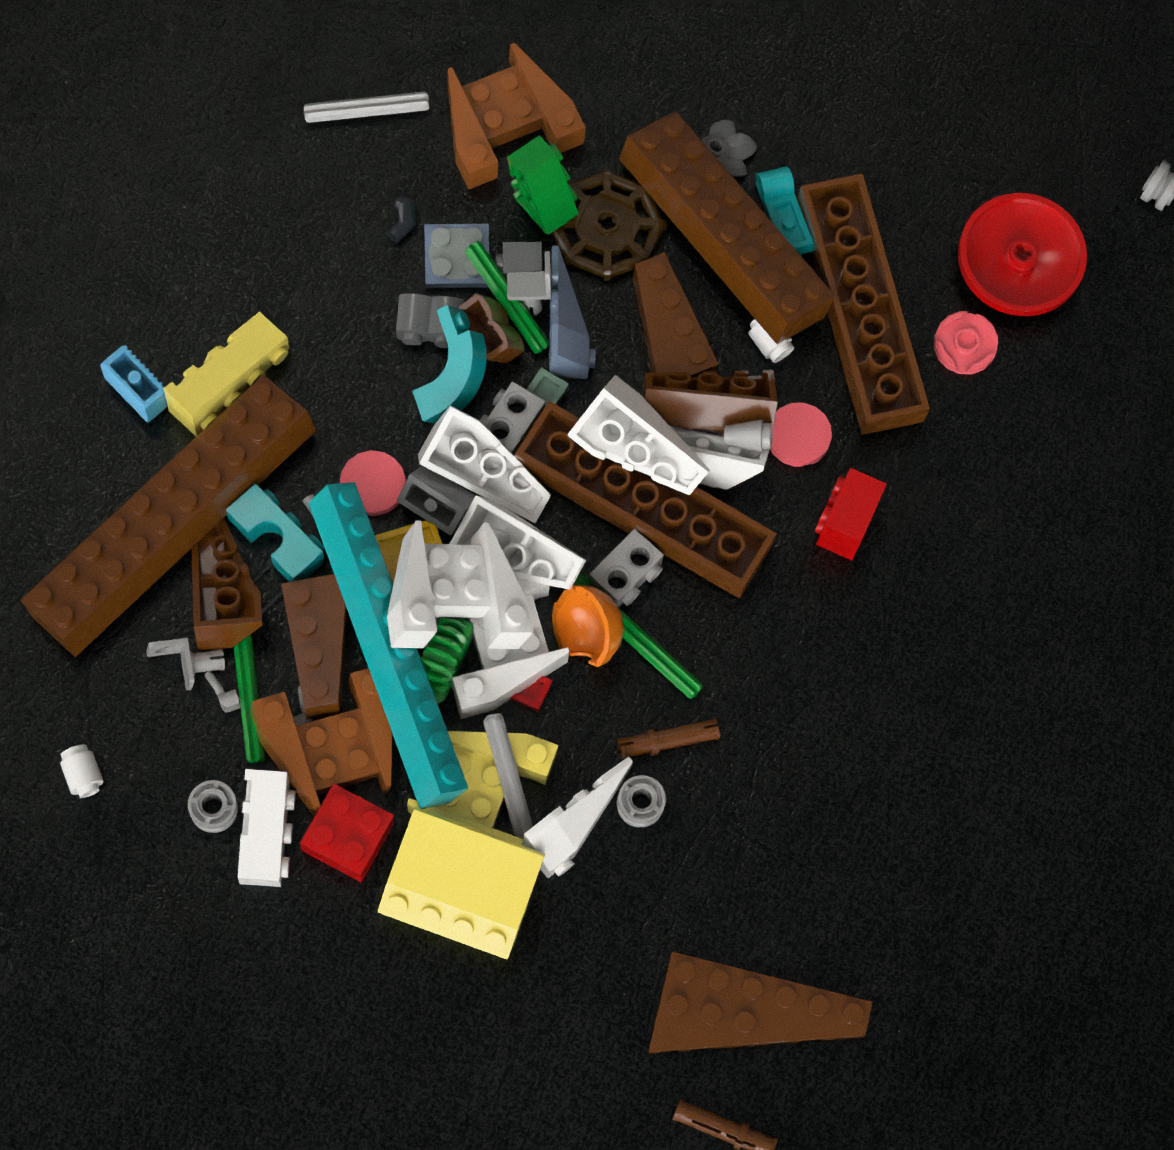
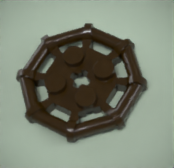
(613, 240)

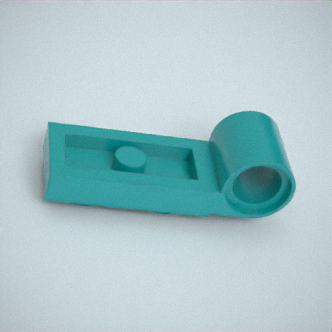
(782, 207)

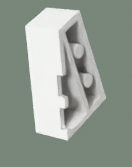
(265, 828)

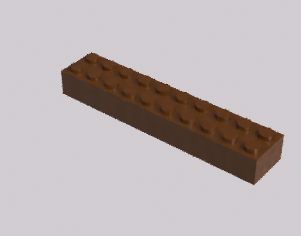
(168, 515)

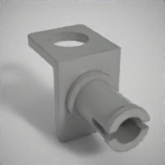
(530, 286)
(191, 662)

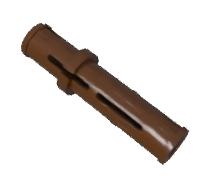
(670, 738)
(710, 1123)

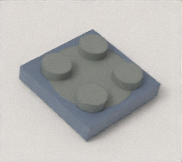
(446, 258)

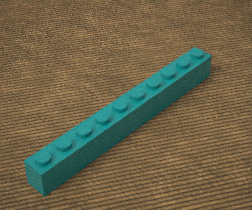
(395, 671)

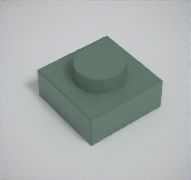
(548, 387)

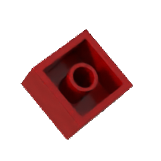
(850, 513)
(347, 832)

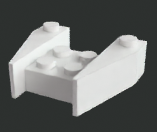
(456, 583)
(506, 670)

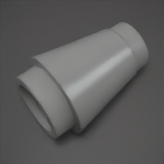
(749, 435)

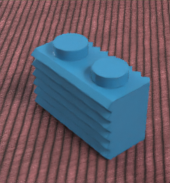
(135, 383)

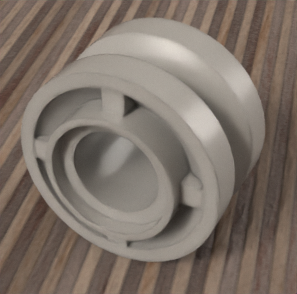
(1159, 186)
(652, 790)
(208, 791)

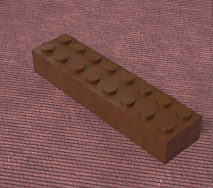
(726, 227)
(865, 307)
(684, 527)

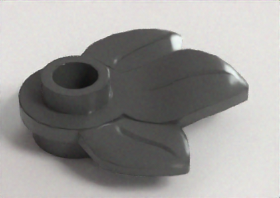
(730, 146)

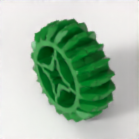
(446, 653)

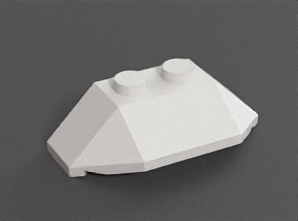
(726, 463)

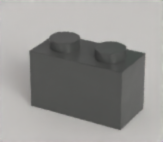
(436, 499)

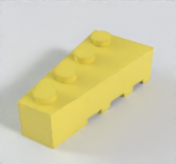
(226, 373)

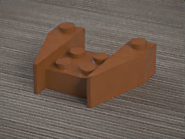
(505, 109)
(332, 749)

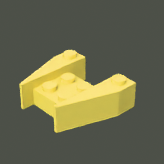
(483, 800)

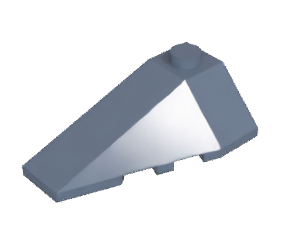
(568, 333)

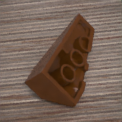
(224, 594)

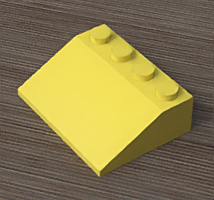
(461, 883)

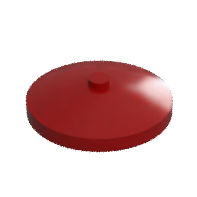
(1022, 254)

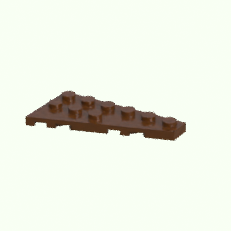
(733, 1007)

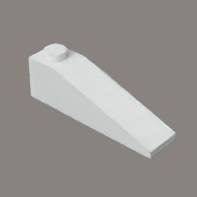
(632, 433)
(528, 550)
(565, 831)

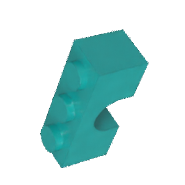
(259, 514)

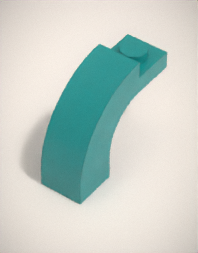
(462, 371)

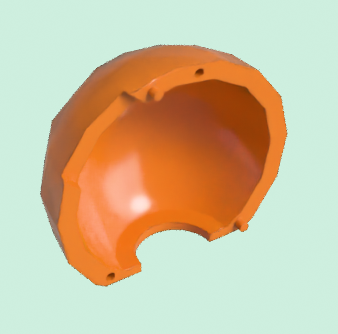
(587, 623)

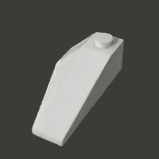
(475, 459)

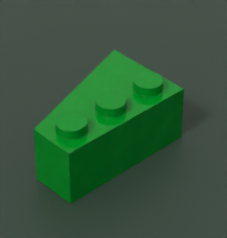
(542, 184)

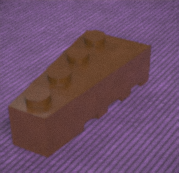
(668, 321)
(710, 399)
(318, 639)

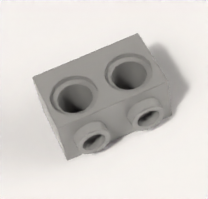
(515, 424)
(620, 565)

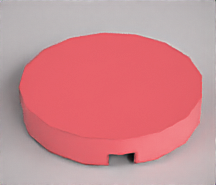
(965, 342)
(800, 434)
(377, 480)

